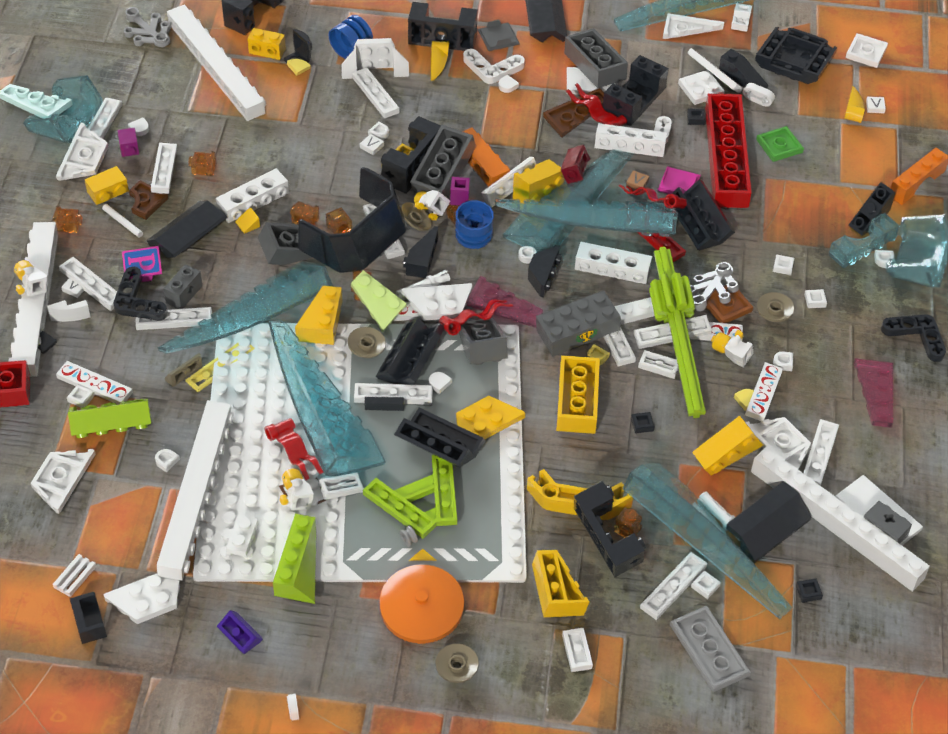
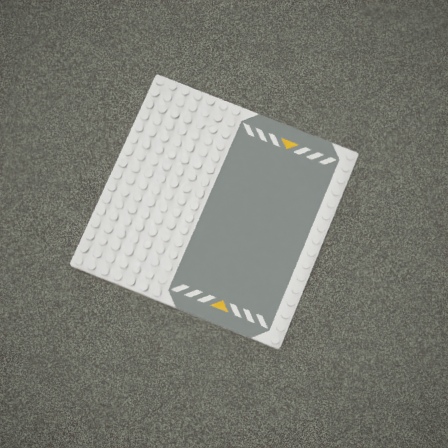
(352, 533)

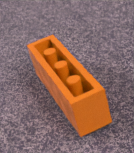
(485, 161)

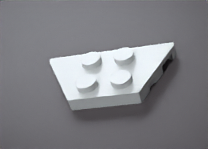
(83, 155)
(438, 301)
(782, 439)
(60, 476)
(146, 598)

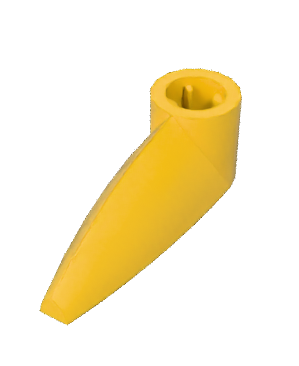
(439, 57)
(855, 107)

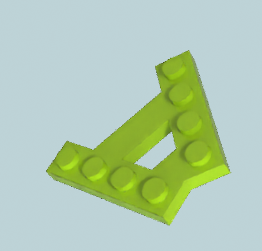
(399, 504)

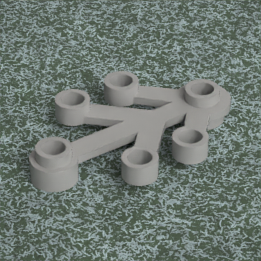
(159, 39)
(722, 271)

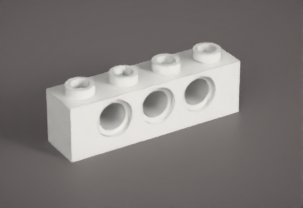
(630, 140)
(253, 194)
(613, 262)

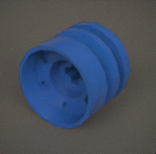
(346, 34)
(474, 224)

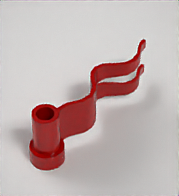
(596, 109)
(669, 201)
(453, 326)
(293, 444)

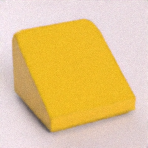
(248, 221)

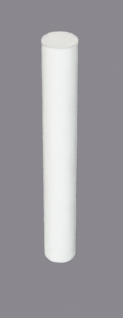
(122, 220)

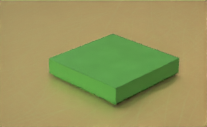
(779, 144)

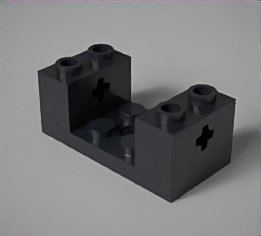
(240, 13)
(459, 33)
(644, 85)
(400, 167)
(589, 507)

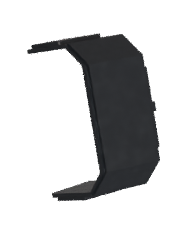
(367, 239)

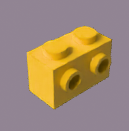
(266, 43)
(106, 185)

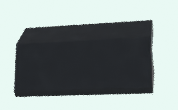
(546, 19)
(703, 217)
(187, 228)
(410, 352)
(440, 437)
(769, 521)

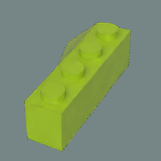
(109, 417)
(298, 562)

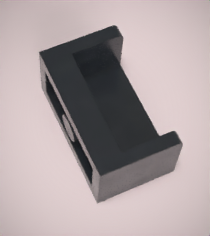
(88, 617)

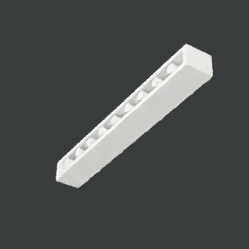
(216, 63)
(33, 308)
(195, 491)
(843, 520)

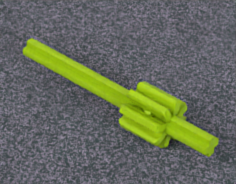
(673, 302)

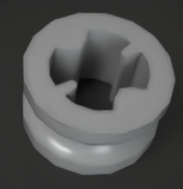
(408, 536)

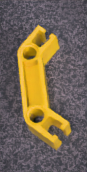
(563, 496)

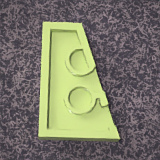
(380, 301)

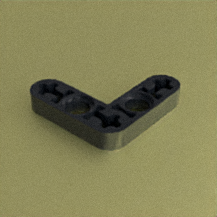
(130, 299)
(923, 325)

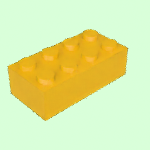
(578, 394)

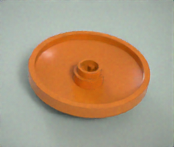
(421, 604)

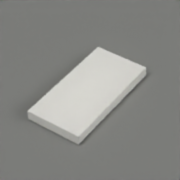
(864, 494)

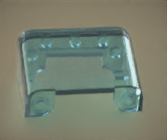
(64, 126)
(922, 250)

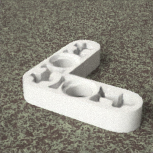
(492, 73)

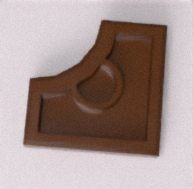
(145, 201)

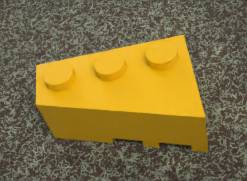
(537, 181)
(321, 317)
(727, 446)
(556, 587)

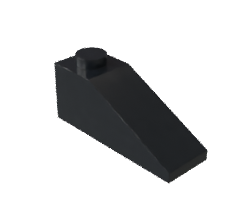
(740, 69)
(421, 255)

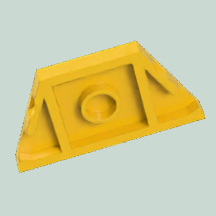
(488, 417)

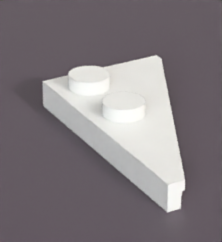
(684, 25)

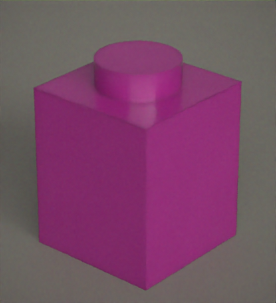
(128, 142)
(459, 190)

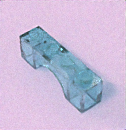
(849, 250)

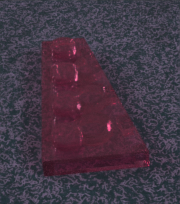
(521, 311)
(877, 389)

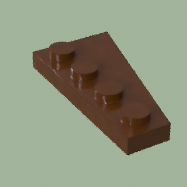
(569, 114)

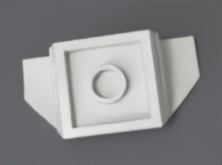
(374, 55)

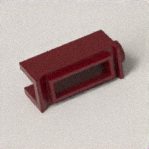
(575, 164)

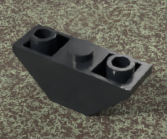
(877, 204)
(543, 268)

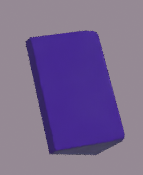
(239, 632)

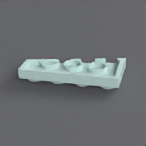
(35, 102)

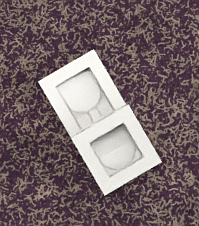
(741, 17)
(63, 312)

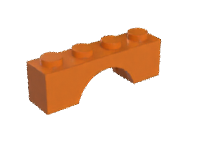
(907, 183)

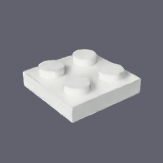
(866, 50)
(699, 85)

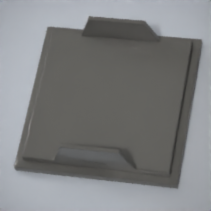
(498, 35)

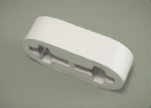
(758, 94)
(663, 120)

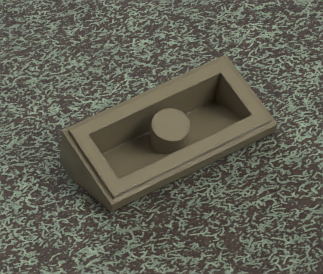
(184, 370)

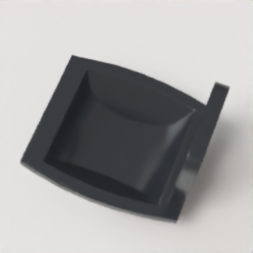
(302, 46)

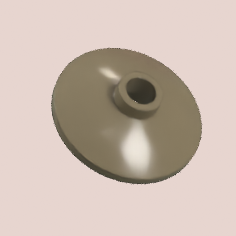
(414, 217)
(775, 307)
(366, 342)
(456, 655)

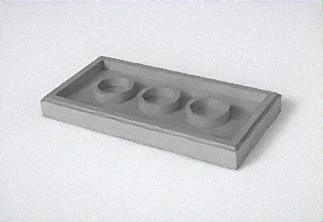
(710, 648)

